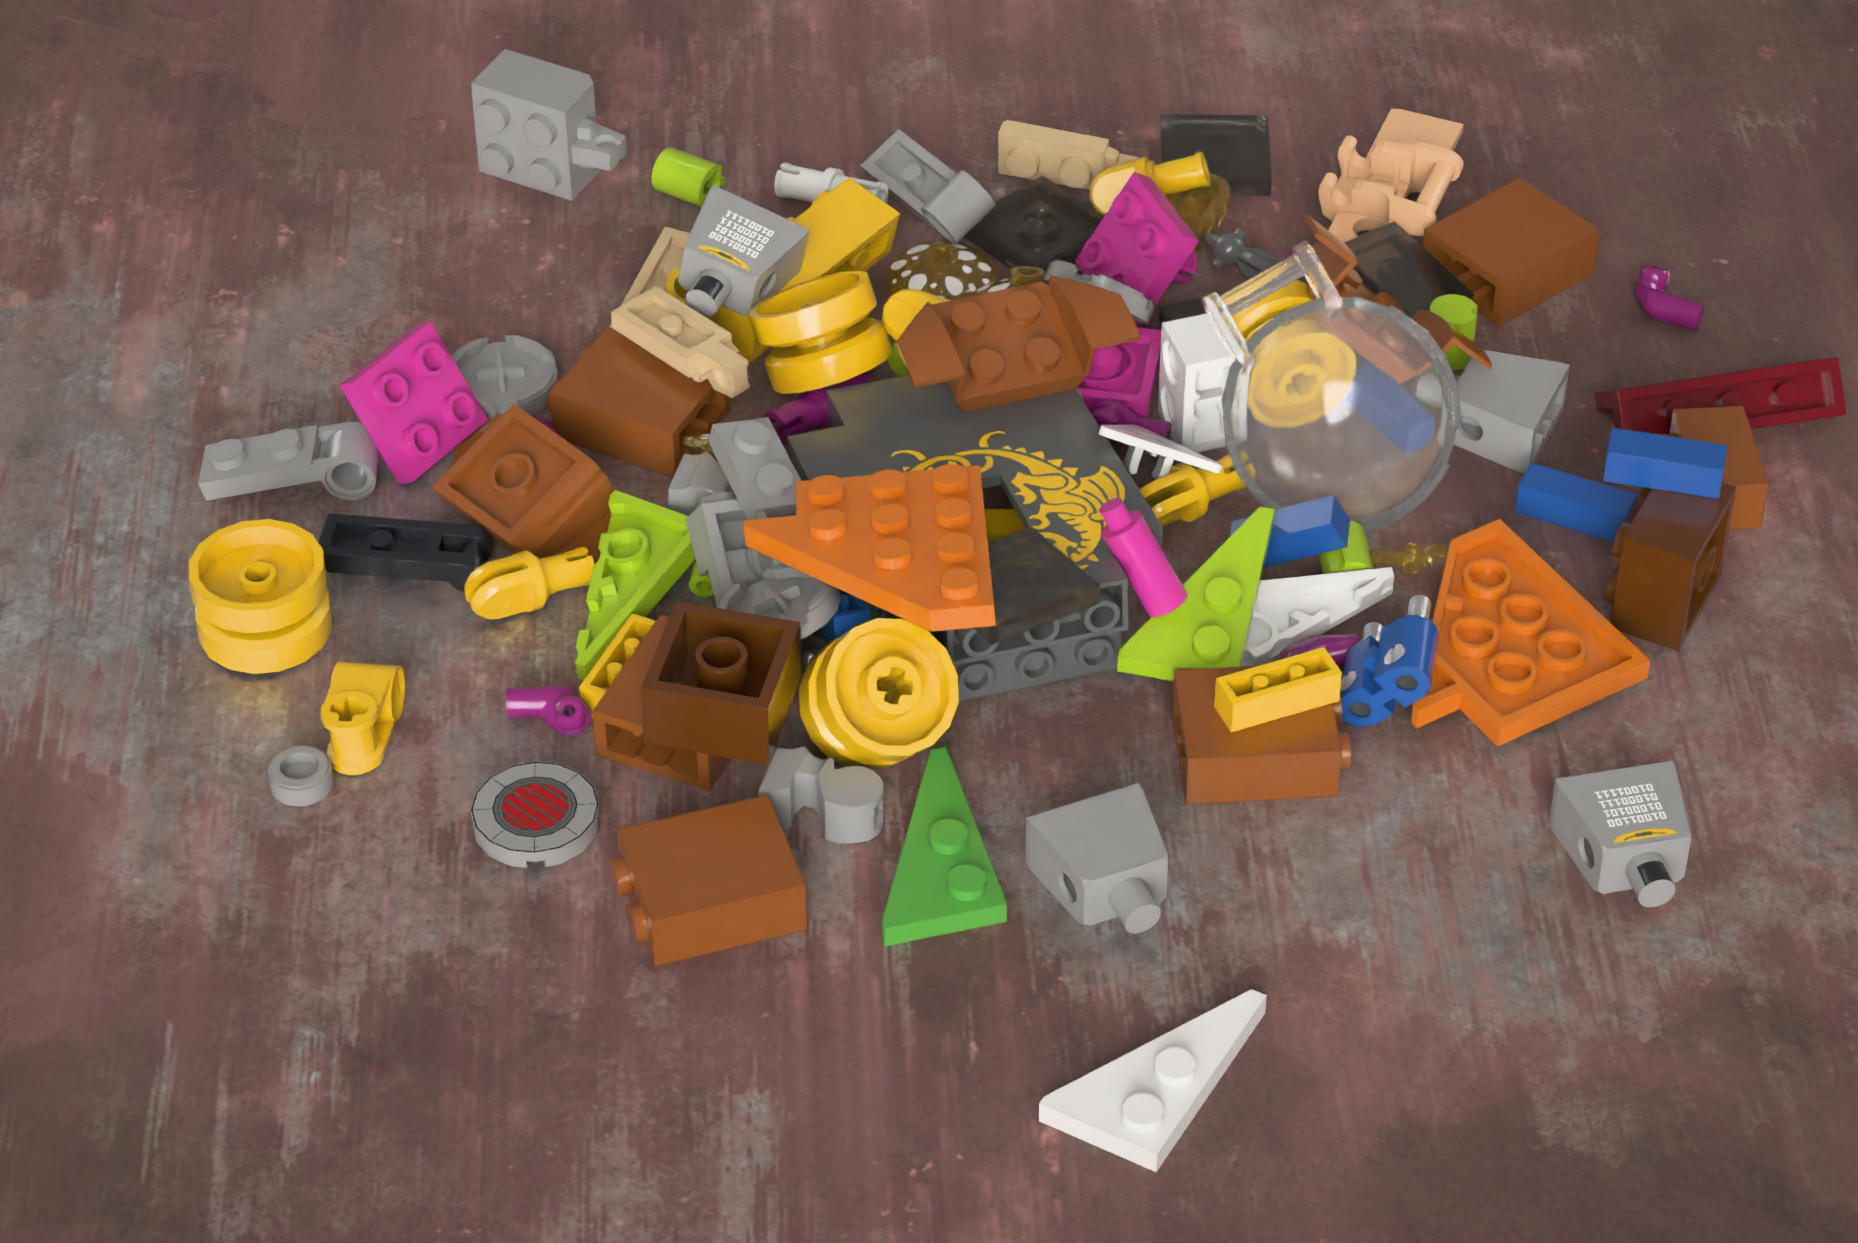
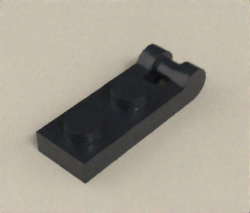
(404, 548)

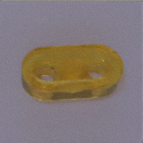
(1203, 207)

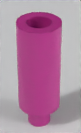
(1141, 559)

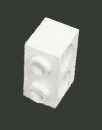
(1193, 382)

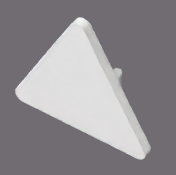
(1154, 444)

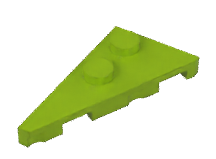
(637, 566)
(1215, 617)

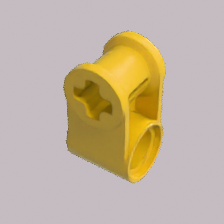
(362, 713)

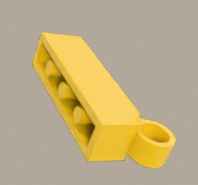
(846, 234)

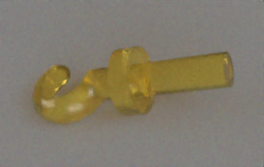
(1410, 558)

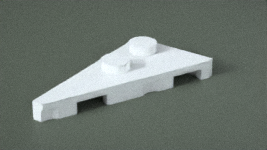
(1309, 606)
(1153, 1093)

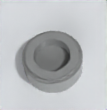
(300, 776)

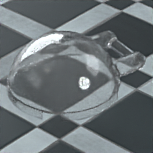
(1334, 398)

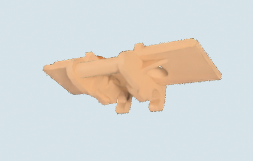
(1406, 158)

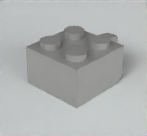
(541, 126)

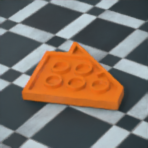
(892, 540)
(1518, 641)

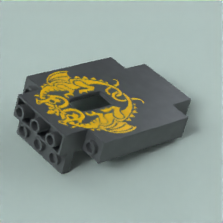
(1053, 474)

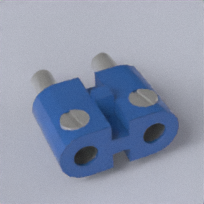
(1389, 666)

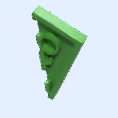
(943, 868)

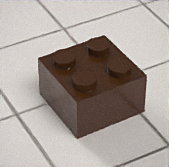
(1668, 563)
(721, 682)

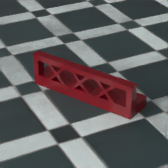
(1768, 396)

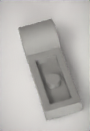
(928, 187)
(335, 454)
(756, 472)

